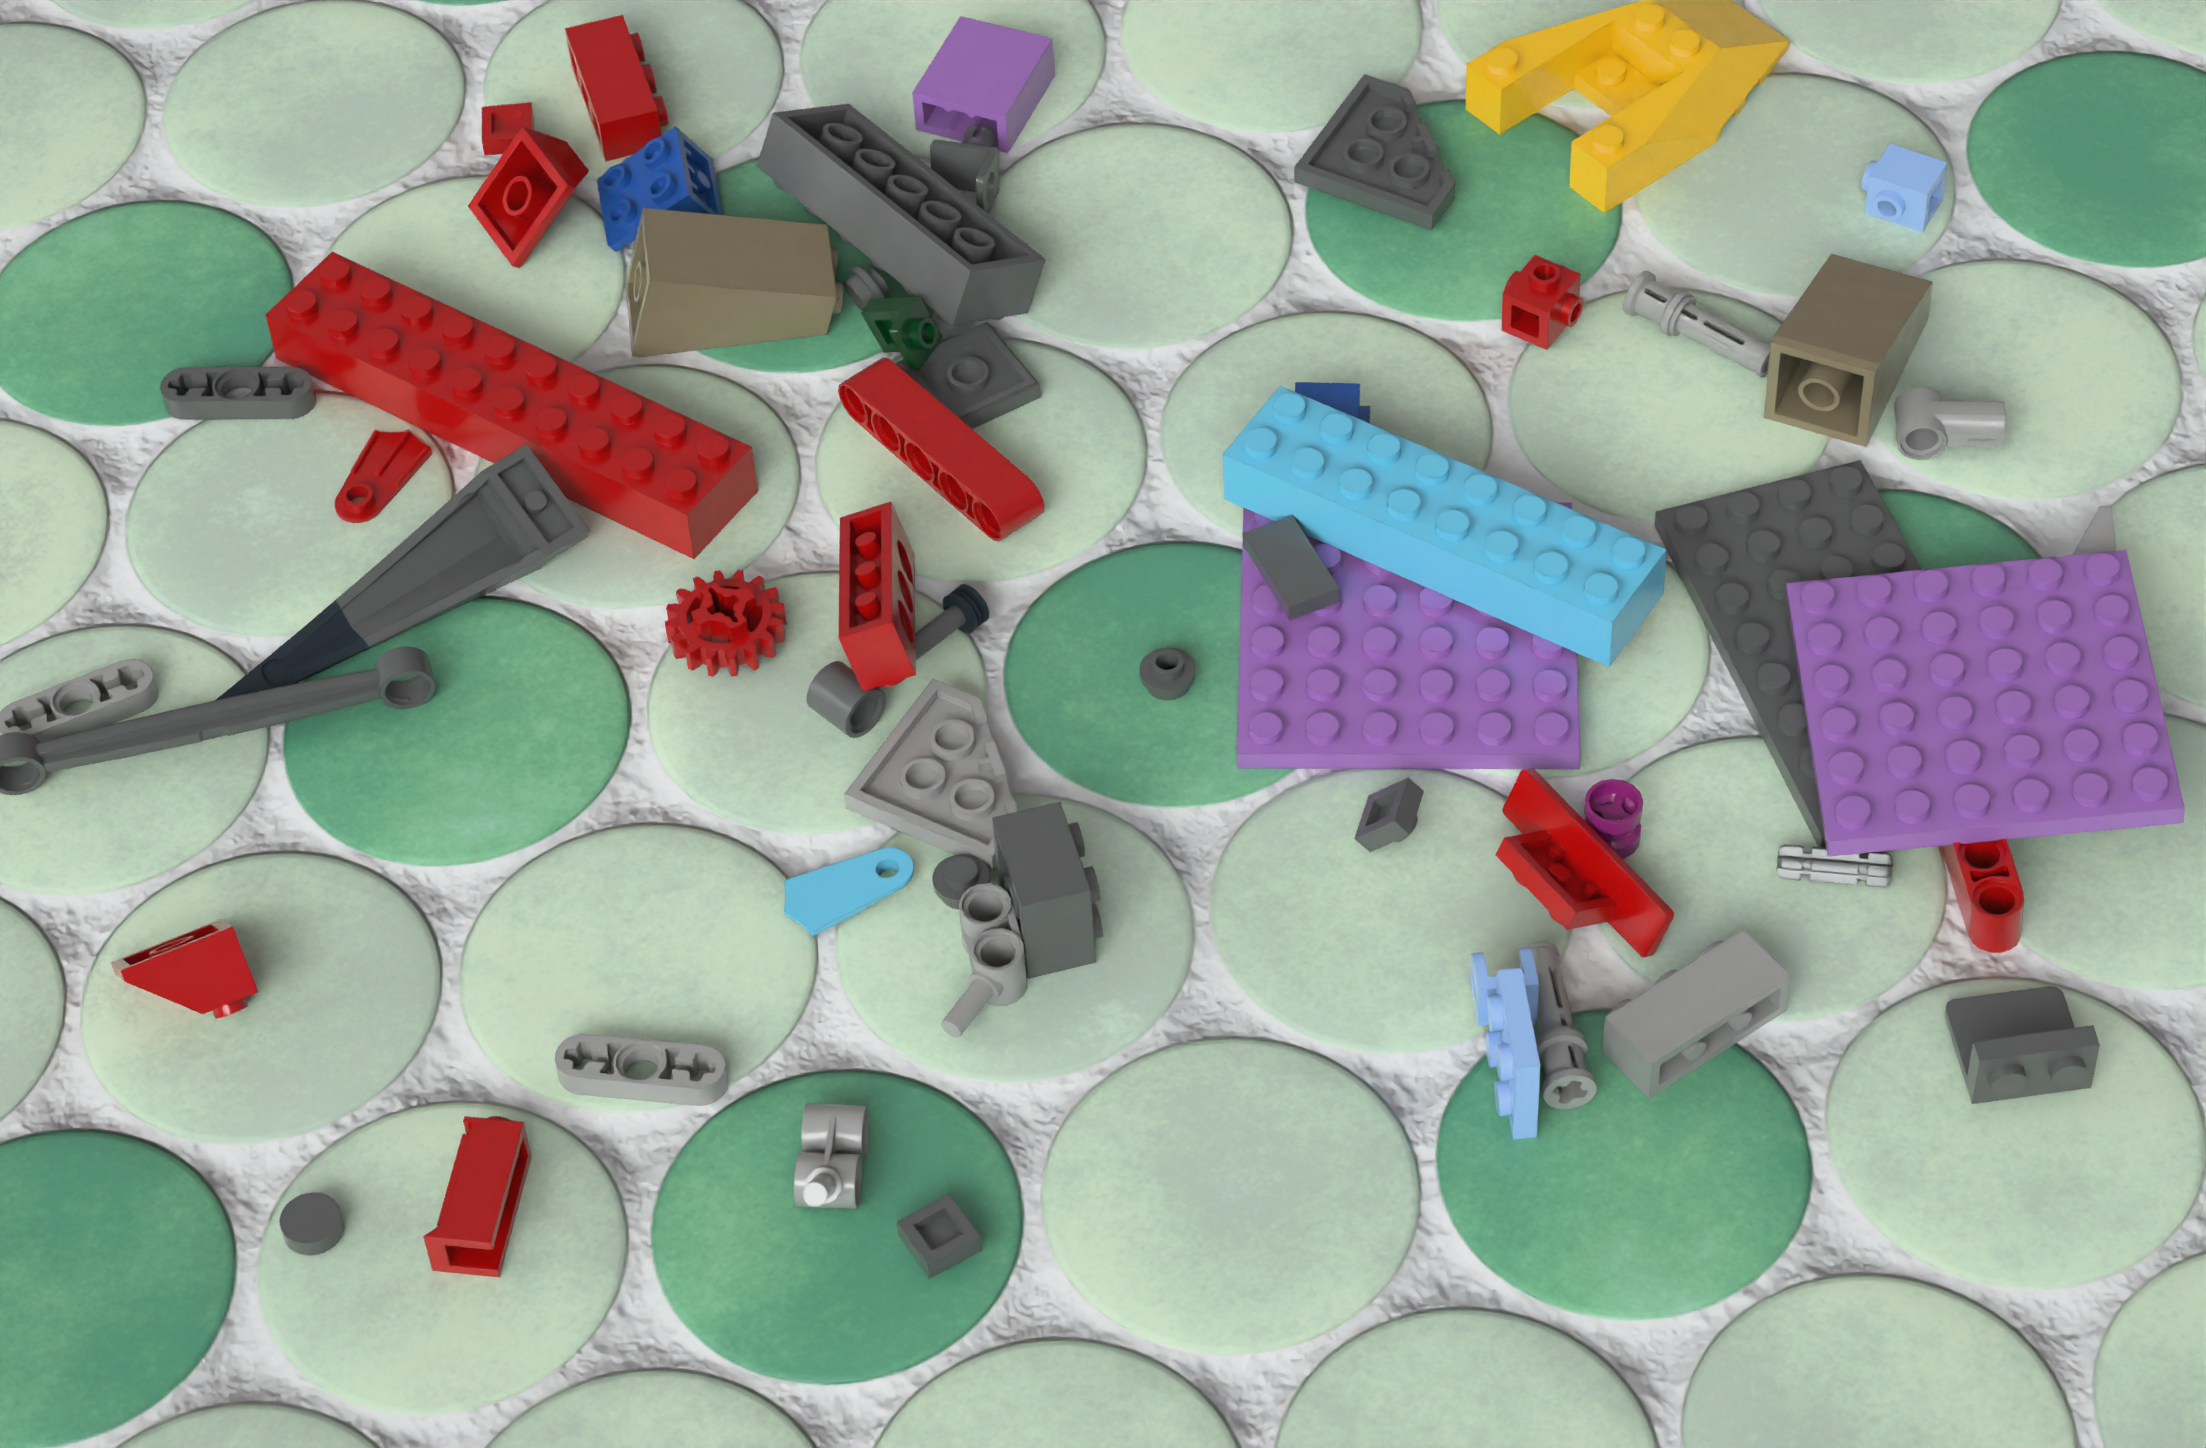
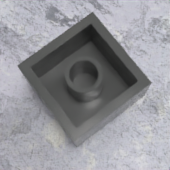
(1048, 887)

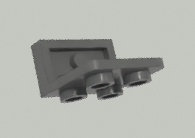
(2020, 1044)

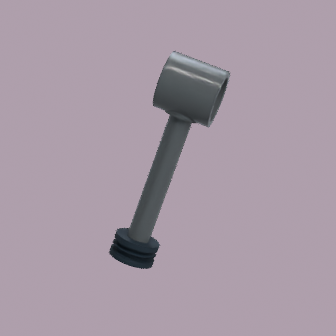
(837, 692)

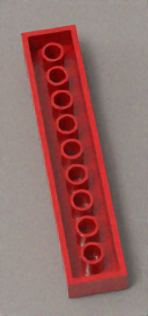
(501, 392)

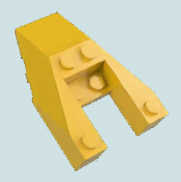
(1655, 66)

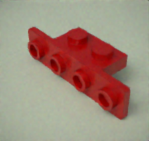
(1575, 869)

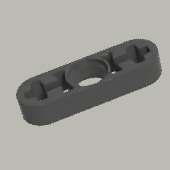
(201, 405)

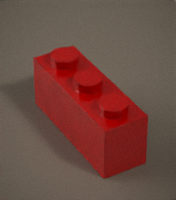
(616, 86)

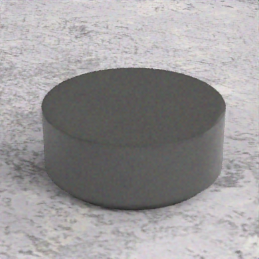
(311, 1223)

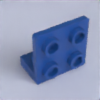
(662, 175)

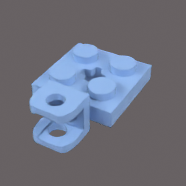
(1509, 1007)

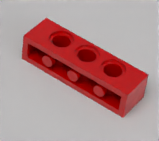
(877, 597)

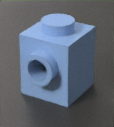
(1904, 187)

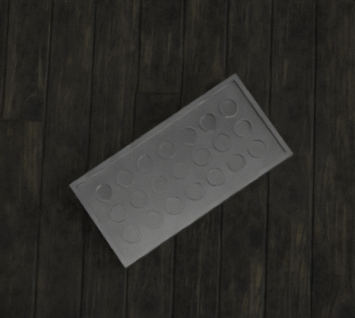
(1736, 565)

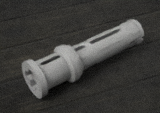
(1680, 315)
(1559, 1043)

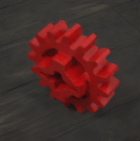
(725, 623)

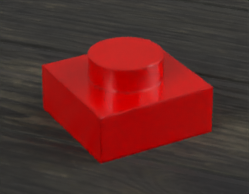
(502, 124)

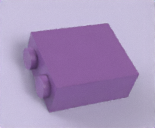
(985, 79)

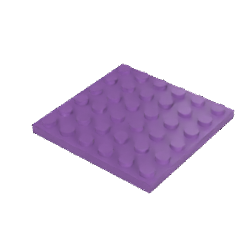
(1396, 679)
(1981, 704)

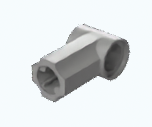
(1929, 424)

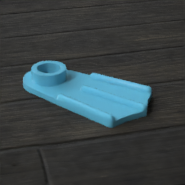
(845, 888)

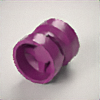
(1615, 814)

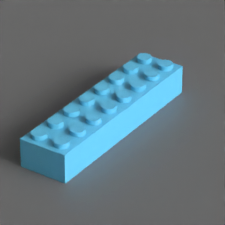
(1445, 525)

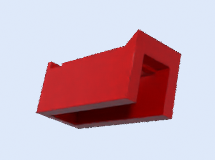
(481, 1198)

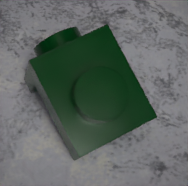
(903, 327)

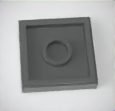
(976, 376)

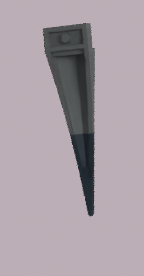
(477, 542)

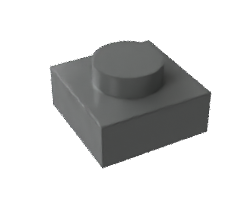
(1389, 815)
(939, 1236)

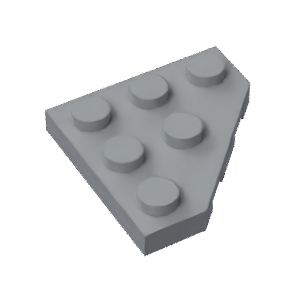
(938, 776)

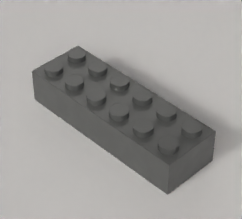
(900, 214)

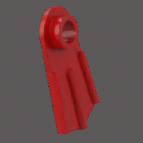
(379, 474)

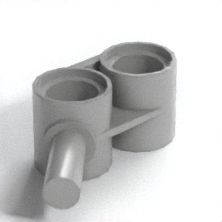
(995, 955)
(831, 1156)

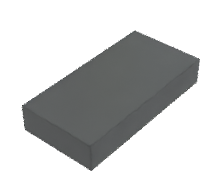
(1291, 567)

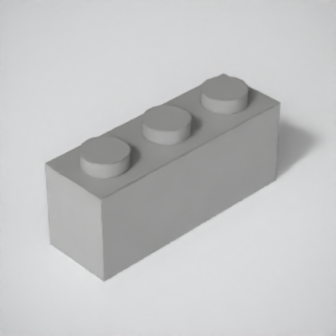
(1695, 1013)

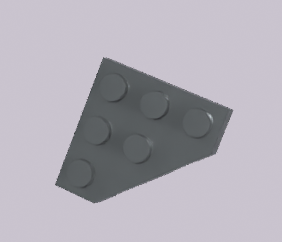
(1380, 156)

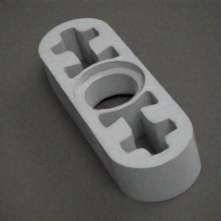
(89, 687)
(656, 1088)

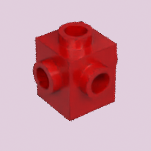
(1541, 302)

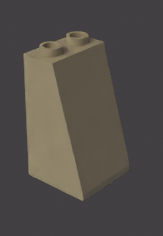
(727, 282)
(1845, 349)

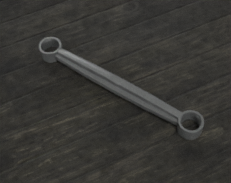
(217, 719)

